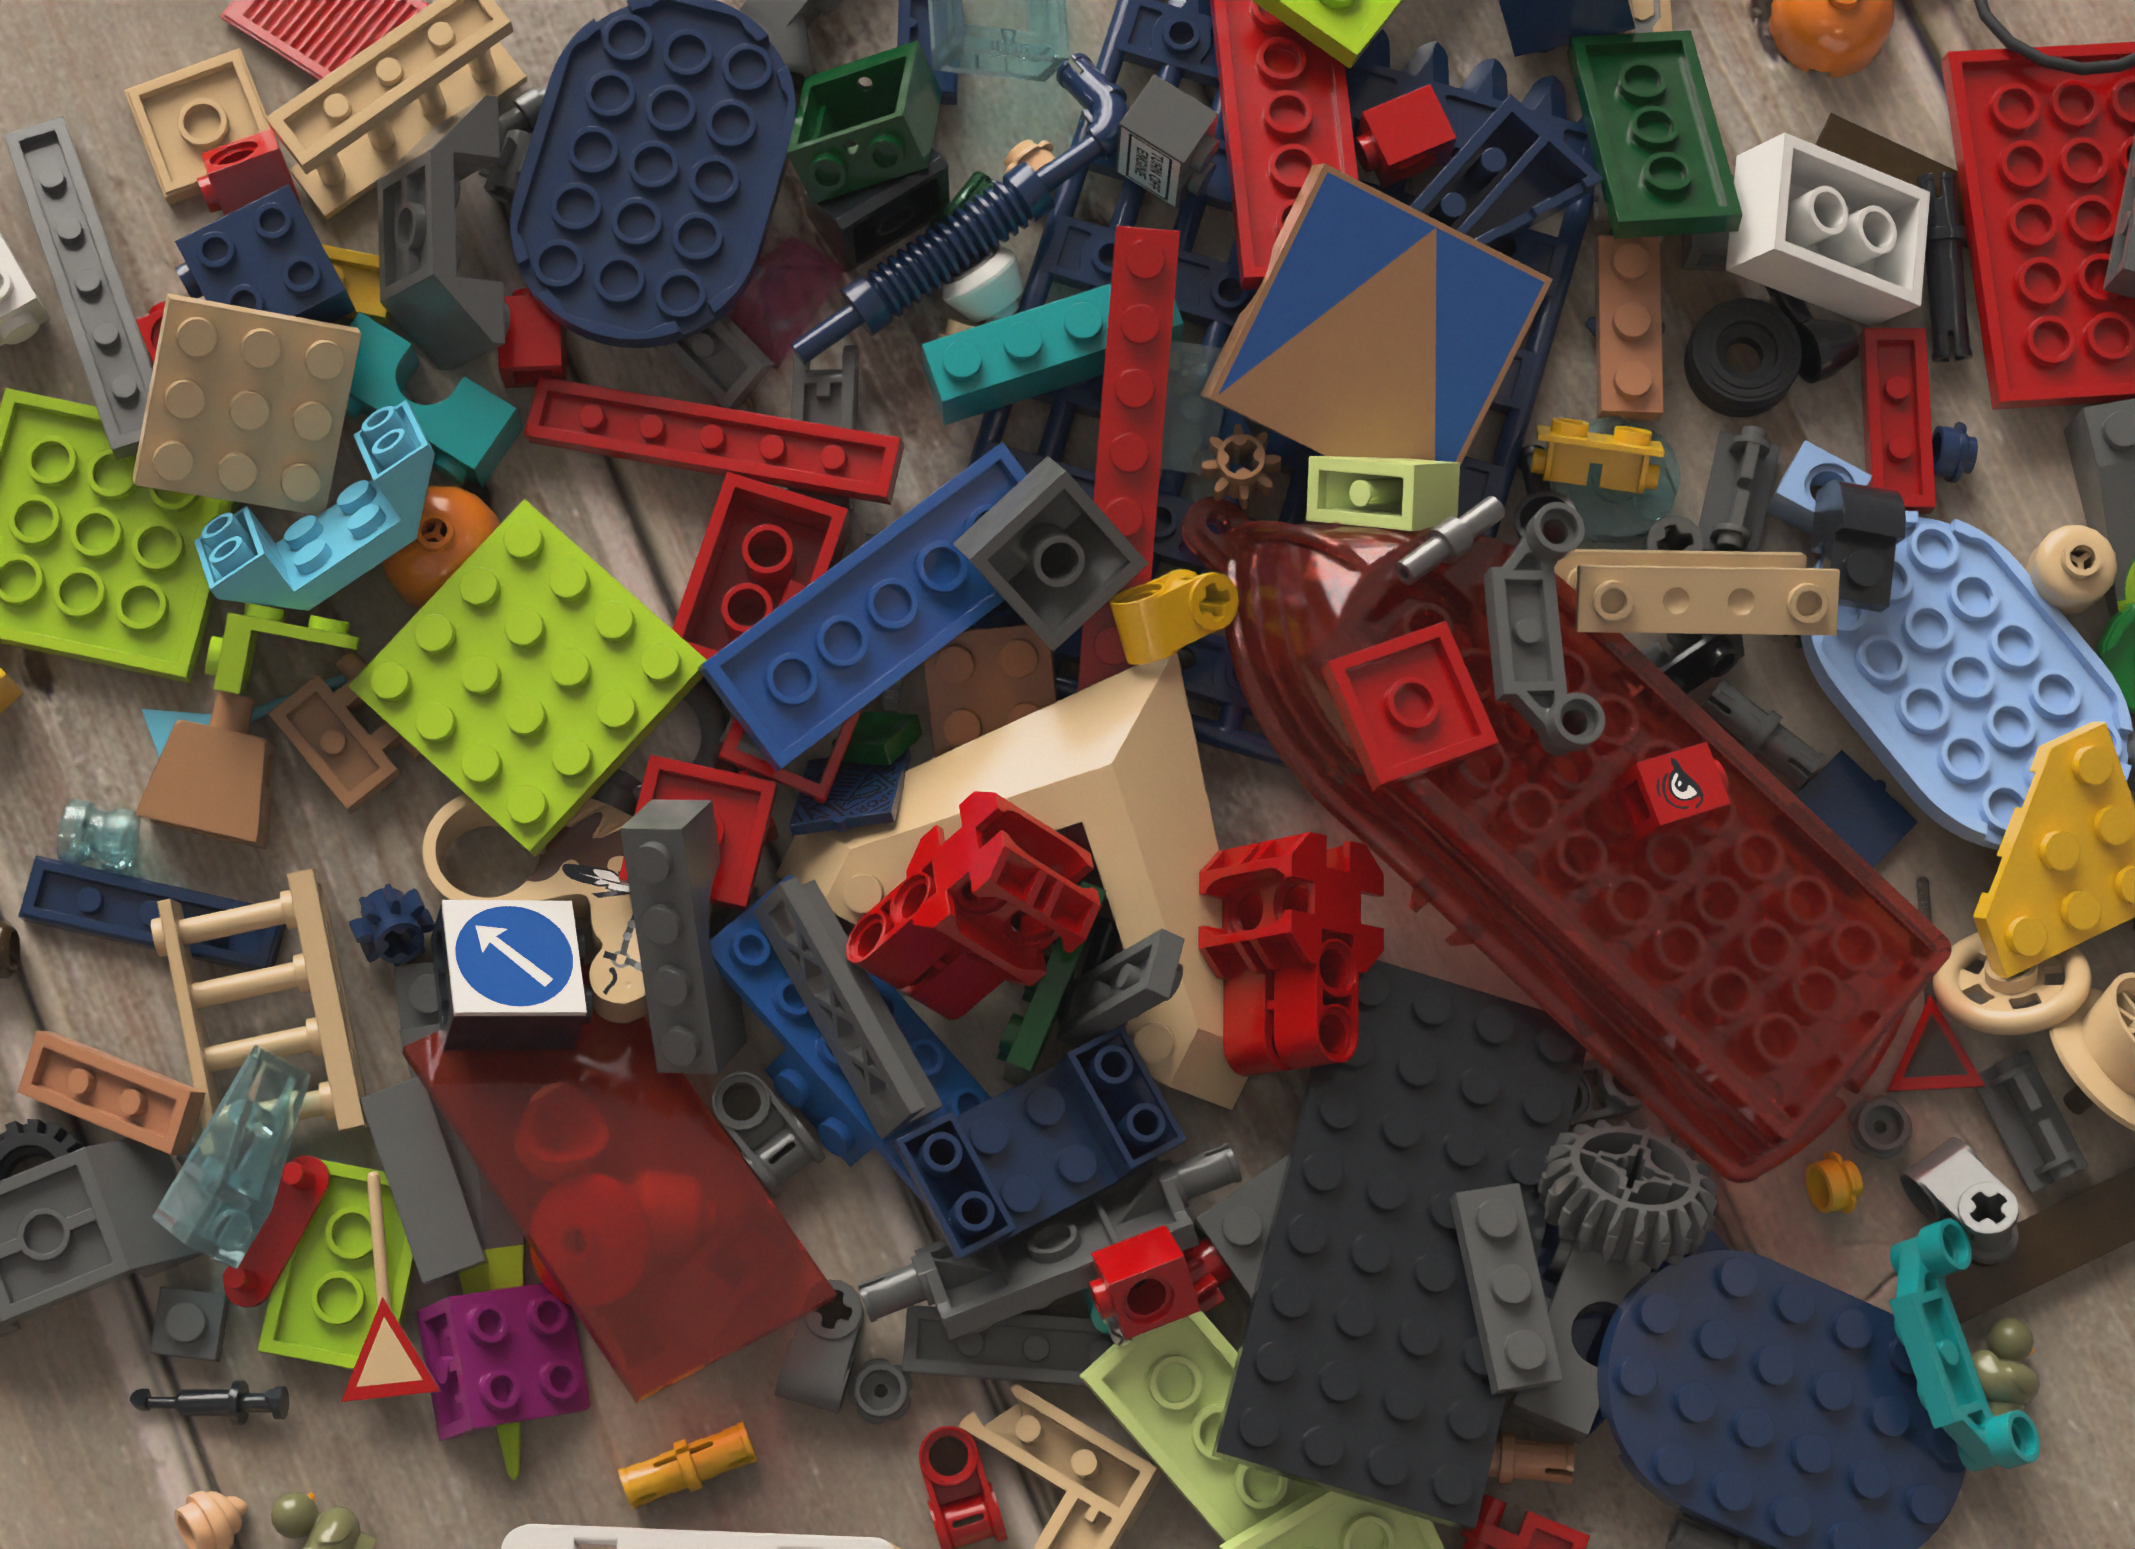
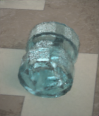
(98, 836)

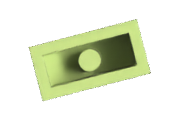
(1382, 491)

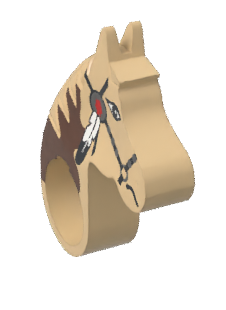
(576, 867)

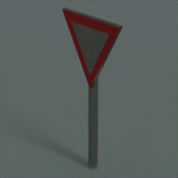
(1933, 1054)

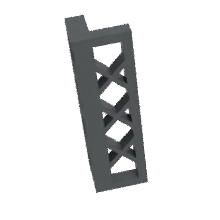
(846, 1007)

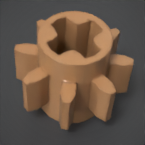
(1239, 449)

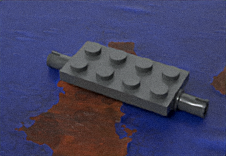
(1053, 1255)

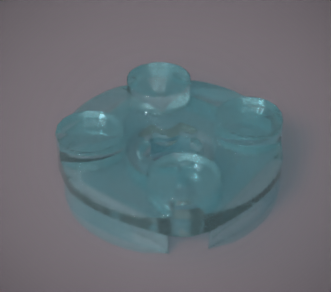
(1626, 515)

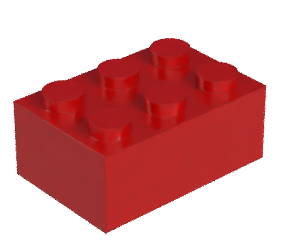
(750, 554)

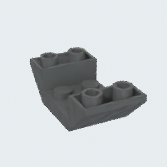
(419, 246)
(83, 1226)

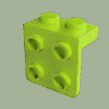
(234, 654)

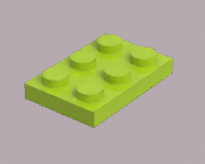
(329, 1284)

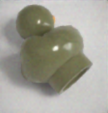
(2002, 1375)
(336, 1528)

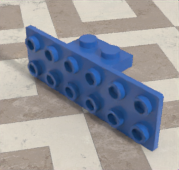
(807, 1070)

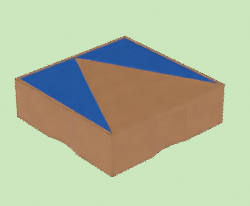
(1375, 328)

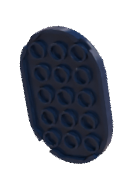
(653, 171)
(1774, 1408)

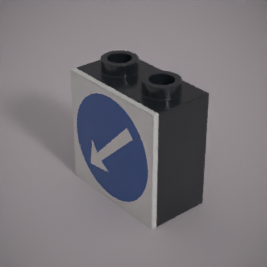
(509, 975)

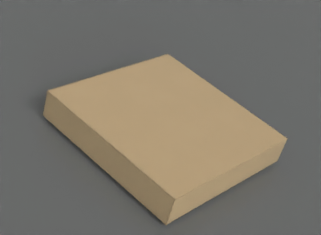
(194, 114)

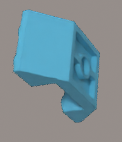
(340, 543)

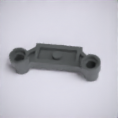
(1528, 634)

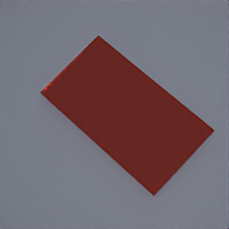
(627, 1197)

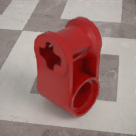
(960, 1495)

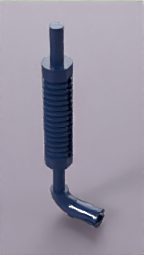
(980, 225)

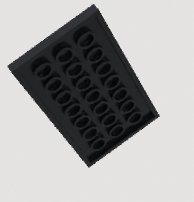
(1362, 1317)

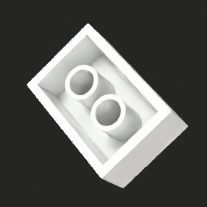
(1829, 230)

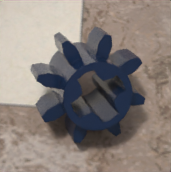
(392, 925)

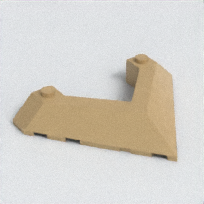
(1133, 775)

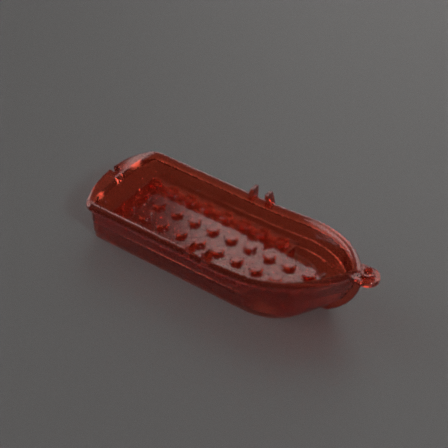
(1704, 967)

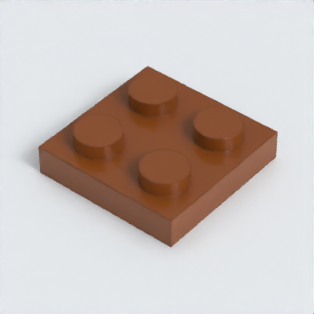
(987, 682)

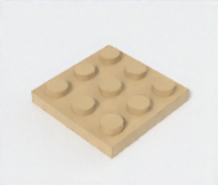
(246, 405)

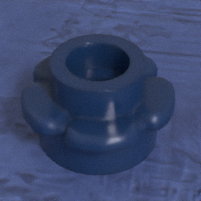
(1953, 452)

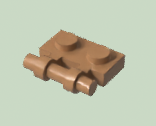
(335, 742)

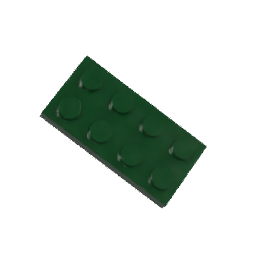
(1654, 134)

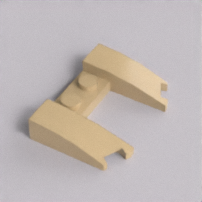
(1099, 1477)

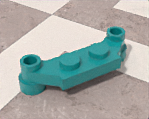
(1940, 1355)

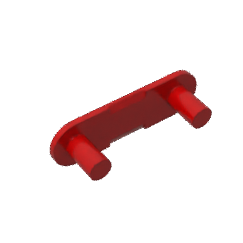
(296, 1202)

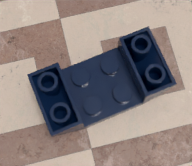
(1040, 1145)

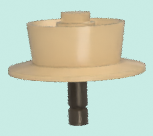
(2100, 1051)

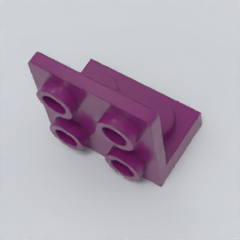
(501, 1359)

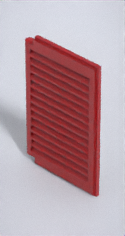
(319, 33)

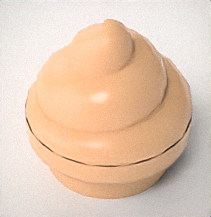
(210, 1520)

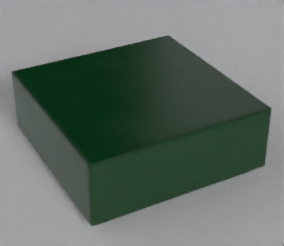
(882, 738)

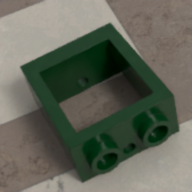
(888, 121)

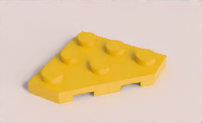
(2062, 856)

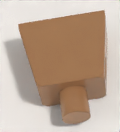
(214, 777)

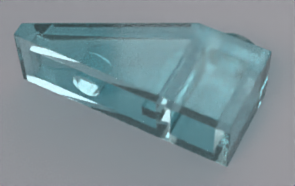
(237, 1161)

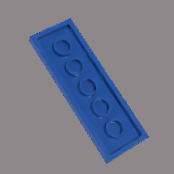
(863, 619)

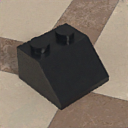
(880, 215)

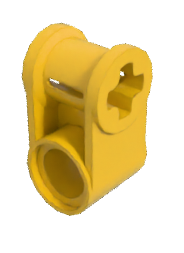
(1172, 613)

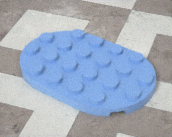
(1963, 678)

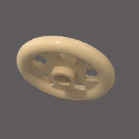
(1997, 1016)

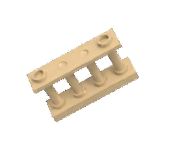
(391, 96)
(1700, 592)
(312, 971)

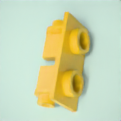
(1622, 455)

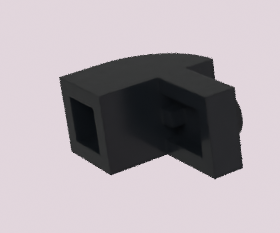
(1859, 536)

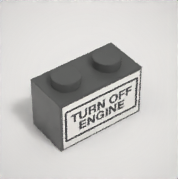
(1168, 142)

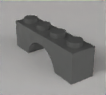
(670, 875)

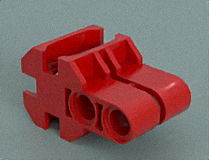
(957, 915)
(1290, 949)

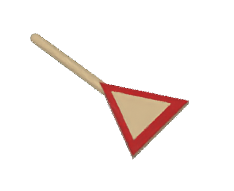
(388, 1359)

